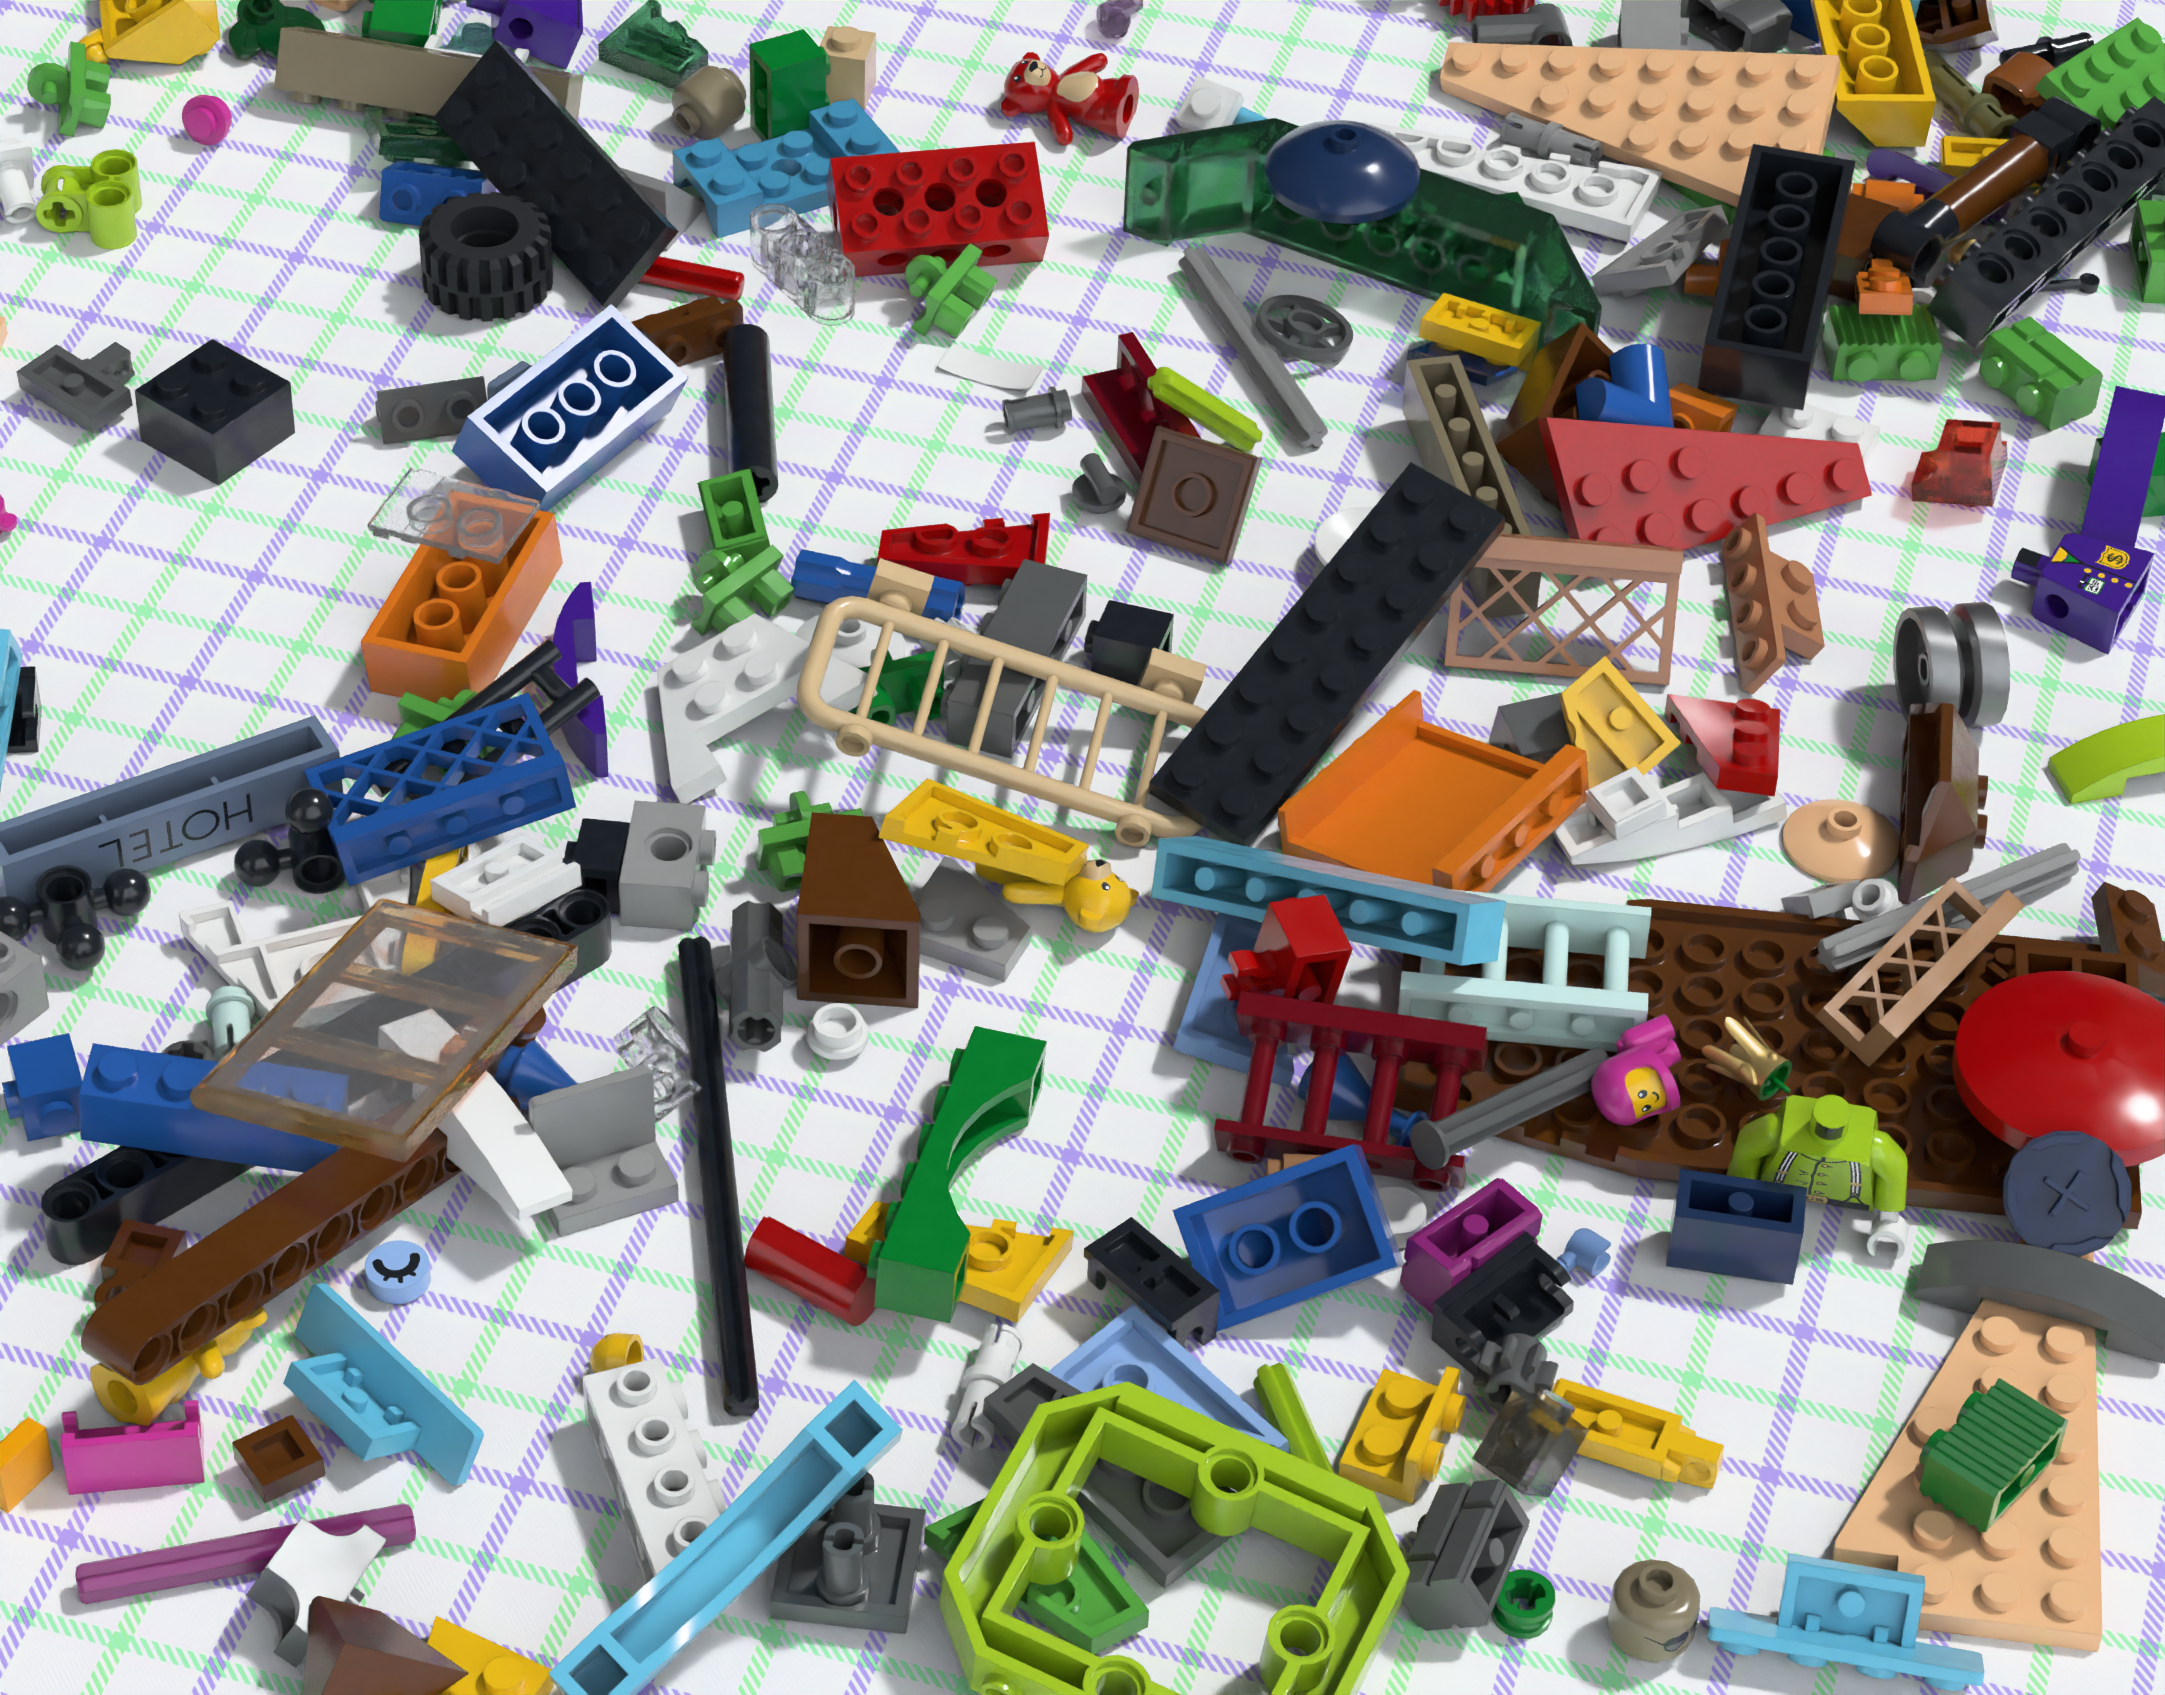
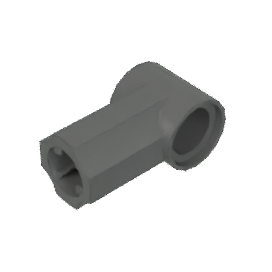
(1538, 26)

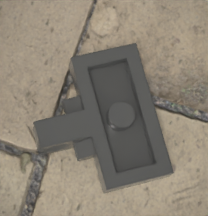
(81, 390)

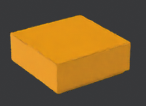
(23, 1462)

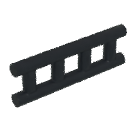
(534, 669)

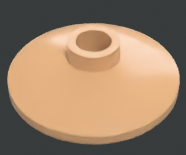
(1840, 841)

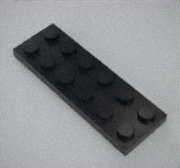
(542, 154)

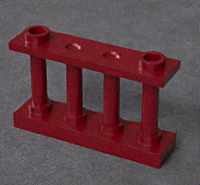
(1331, 1033)

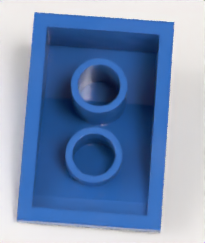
(1290, 1236)

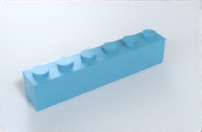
(1368, 905)

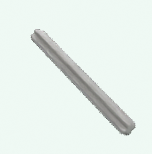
(1253, 348)
(2019, 877)

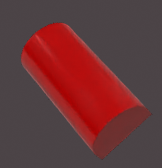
(811, 1271)

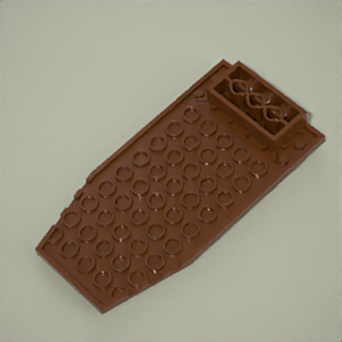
(1764, 967)

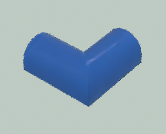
(1637, 390)

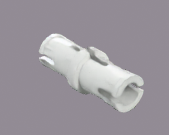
(990, 1371)

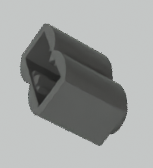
(1733, 24)

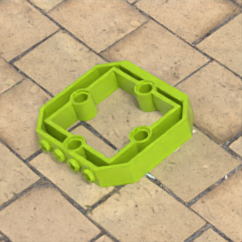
(1192, 1458)

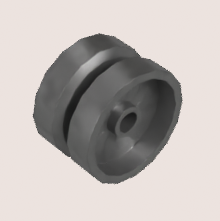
(1953, 661)

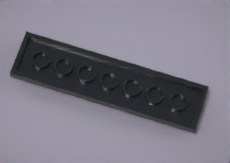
(1326, 656)

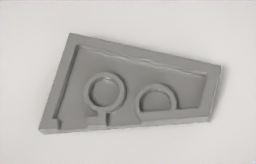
(1663, 254)

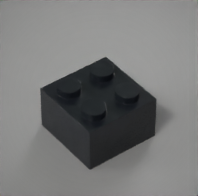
(215, 411)

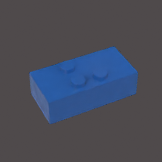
(571, 411)

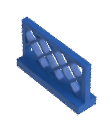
(449, 813)

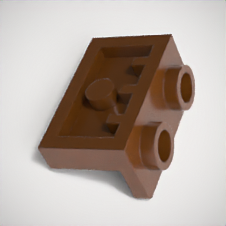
(691, 330)

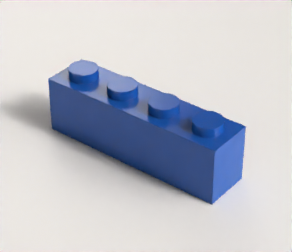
(146, 1104)

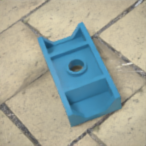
(758, 173)

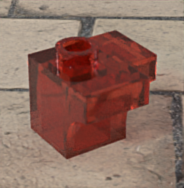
(1964, 465)

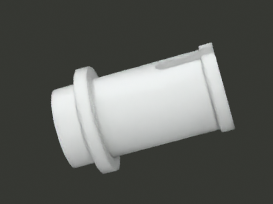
(1874, 898)

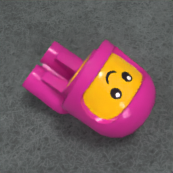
(1638, 1077)

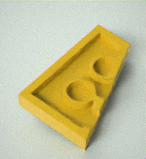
(981, 833)
(1003, 1265)

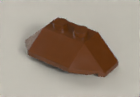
(1956, 24)
(1938, 801)

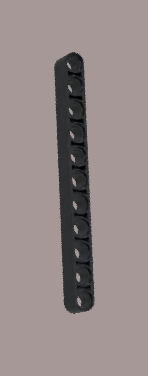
(150, 1185)

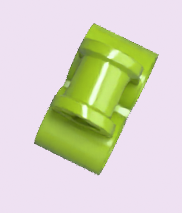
(95, 198)

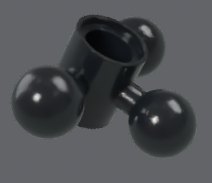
(310, 849)
(69, 911)

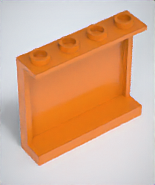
(1431, 804)

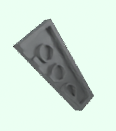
(1135, 1512)

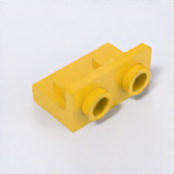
(1481, 331)
(1402, 1433)

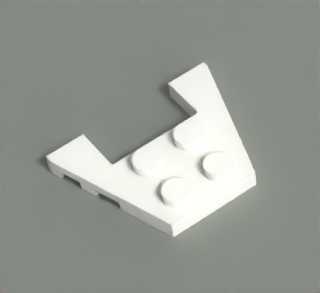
(728, 685)
(276, 963)

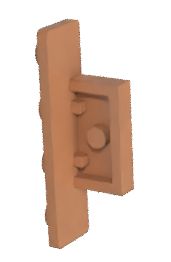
(1769, 604)

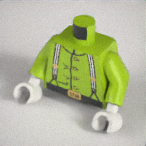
(1834, 1154)

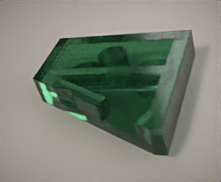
(653, 47)
(412, 140)

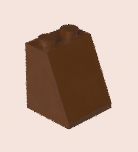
(855, 918)

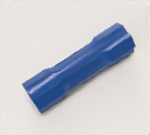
(829, 577)

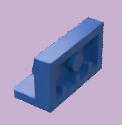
(415, 188)

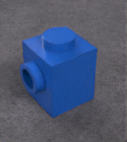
(44, 1086)

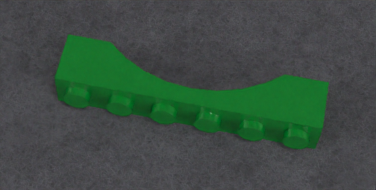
(926, 1242)

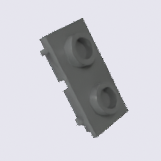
(428, 409)

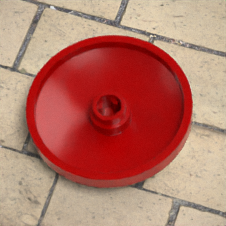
(2066, 1058)

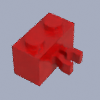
(1296, 954)

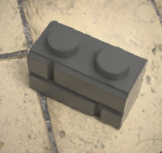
(1463, 1554)

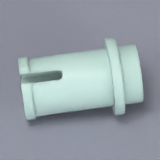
(230, 1013)

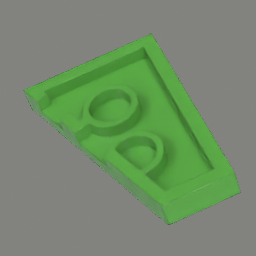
(1087, 1608)

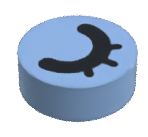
(397, 1272)

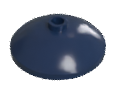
(1342, 172)

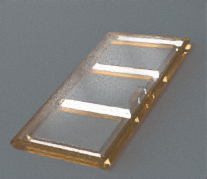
(387, 1029)

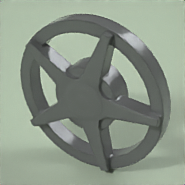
(1304, 328)

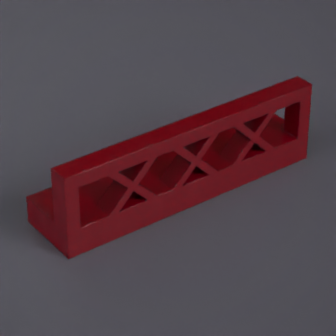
(1129, 407)

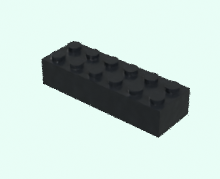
(1776, 277)

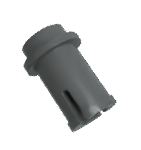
(1037, 410)

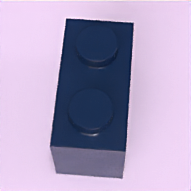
(1736, 1226)

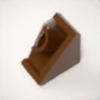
(370, 1654)

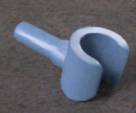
(1586, 1251)

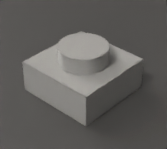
(1823, 901)

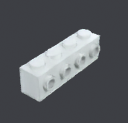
(651, 1460)

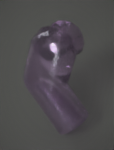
(1114, 17)

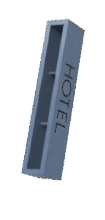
(166, 810)

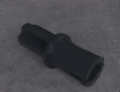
(2055, 50)

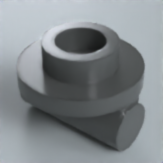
(1097, 488)

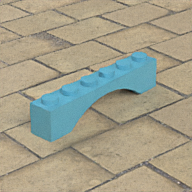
(733, 1550)

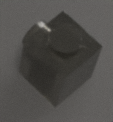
(1532, 1442)

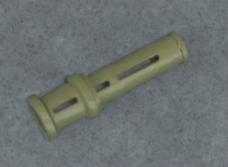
(1977, 112)

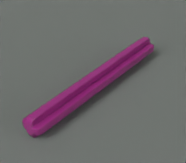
(224, 1556)

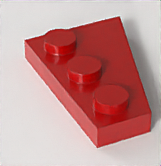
(969, 556)

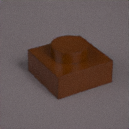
(278, 1458)

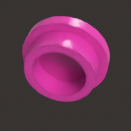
(206, 119)

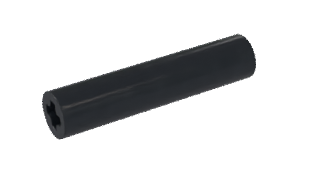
(750, 406)

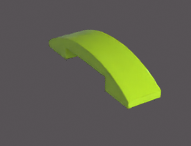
(2104, 761)

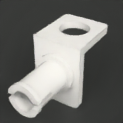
(16, 180)

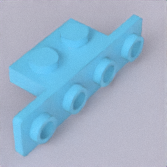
(374, 1393)
(1848, 1618)

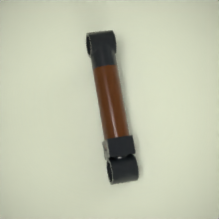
(2035, 150)

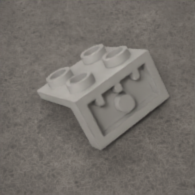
(604, 1148)

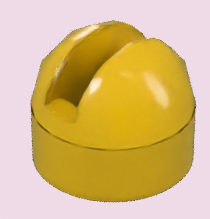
(616, 1351)

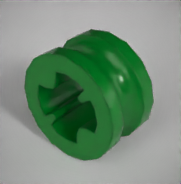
(1525, 1623)

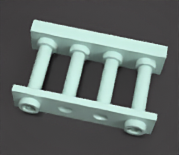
(1550, 1010)

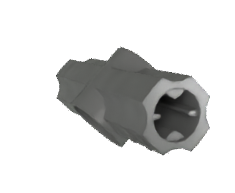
(756, 976)

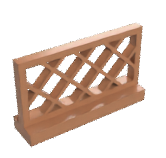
(1583, 560)

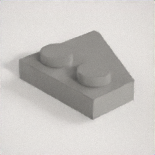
(969, 924)

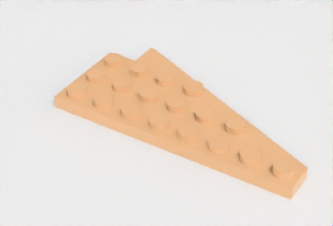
(1658, 107)
(2041, 1560)

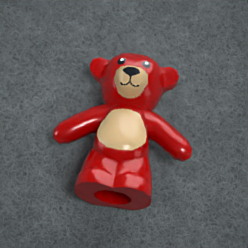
(1075, 94)

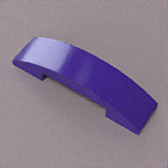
(2124, 466)
(577, 643)

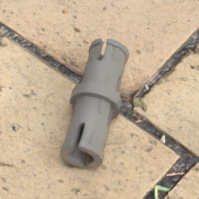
(1550, 139)

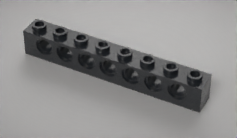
(2053, 227)

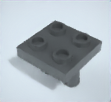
(853, 1565)

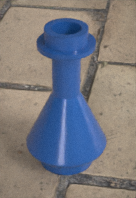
(530, 1073)
(1351, 1101)

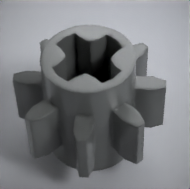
(1513, 1366)

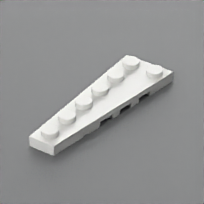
(1591, 199)

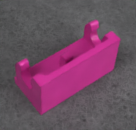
(133, 1454)

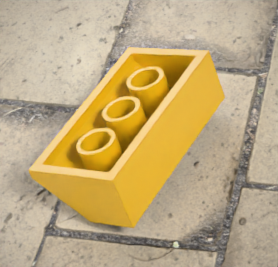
(158, 29)
(1882, 68)

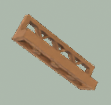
(1935, 975)

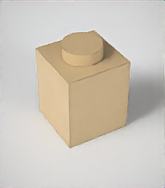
(852, 64)

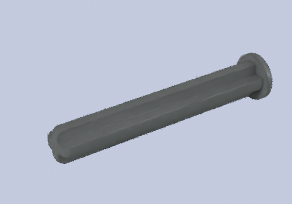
(1440, 1139)

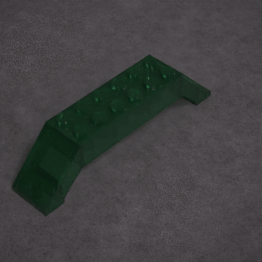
(1440, 243)

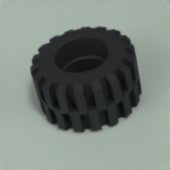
(486, 256)

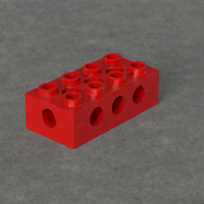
(942, 179)

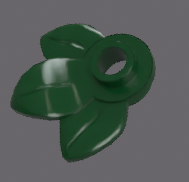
(260, 26)

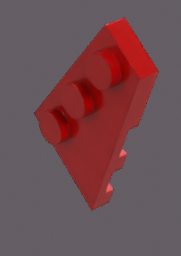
(1733, 740)

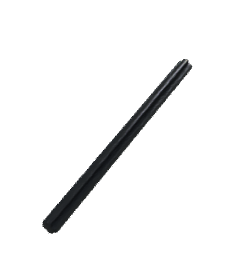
(718, 1180)

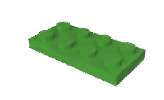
(2112, 74)

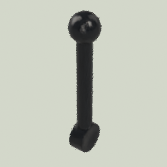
(2086, 283)

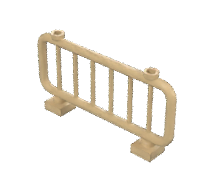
(897, 604)

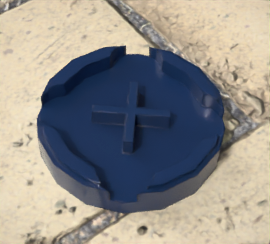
(2066, 1192)

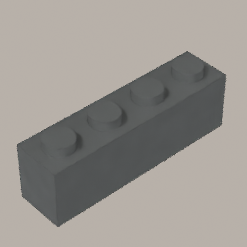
(1036, 613)

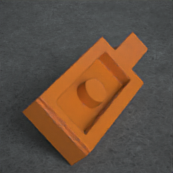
(1883, 290)

